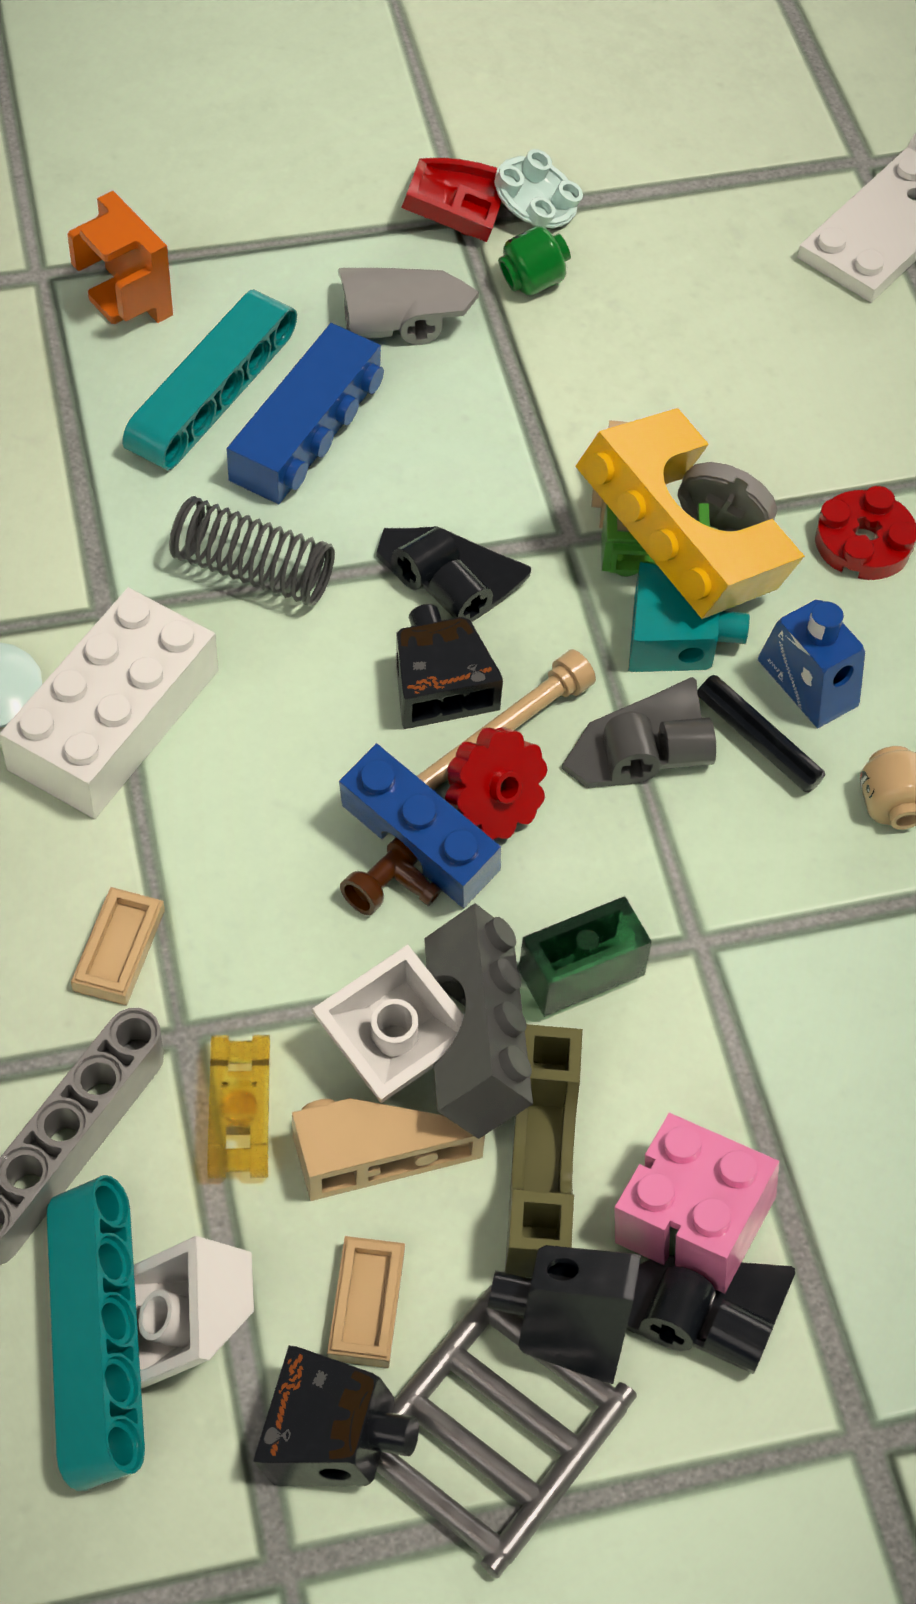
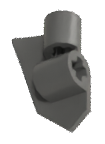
(644, 738)

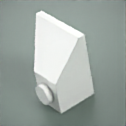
(391, 1022)
(189, 1304)

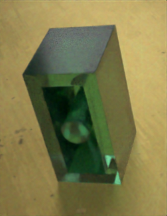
(584, 955)

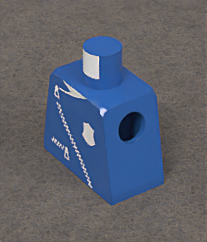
(816, 661)

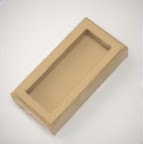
(118, 946)
(366, 1302)

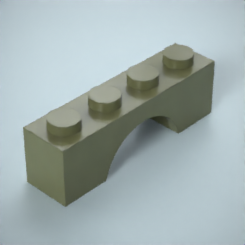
(543, 1149)

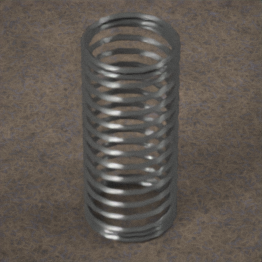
(196, 533)

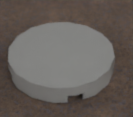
(732, 494)

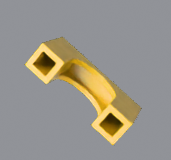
(706, 565)

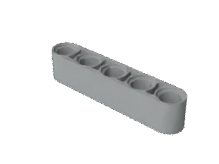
(76, 1109)

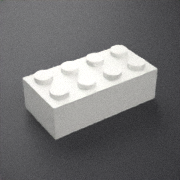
(110, 702)

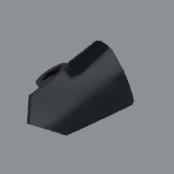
(451, 569)
(686, 1311)

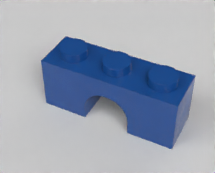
(444, 841)

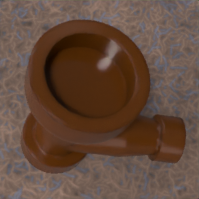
(365, 889)

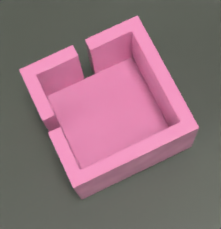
(706, 1191)

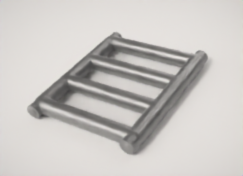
(535, 1499)

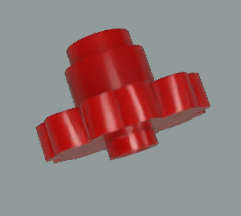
(497, 781)

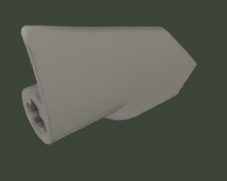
(402, 300)

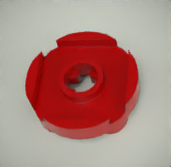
(872, 511)

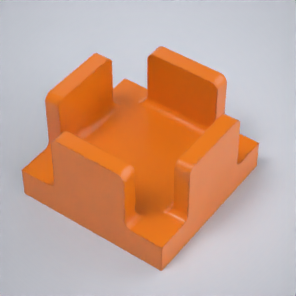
(130, 255)

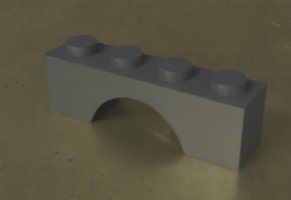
(487, 1066)

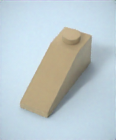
(372, 1143)

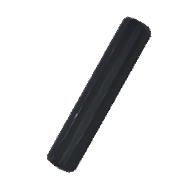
(761, 733)

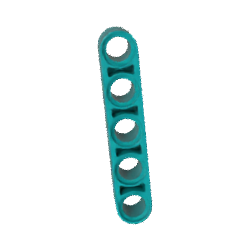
(209, 379)
(94, 1335)

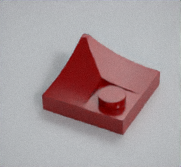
(455, 195)

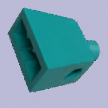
(670, 632)

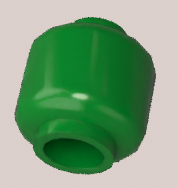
(534, 260)

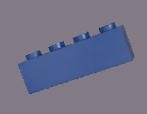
(305, 413)

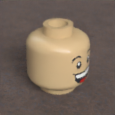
(890, 787)

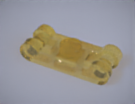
(239, 1106)

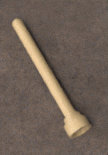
(568, 676)

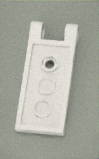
(872, 233)

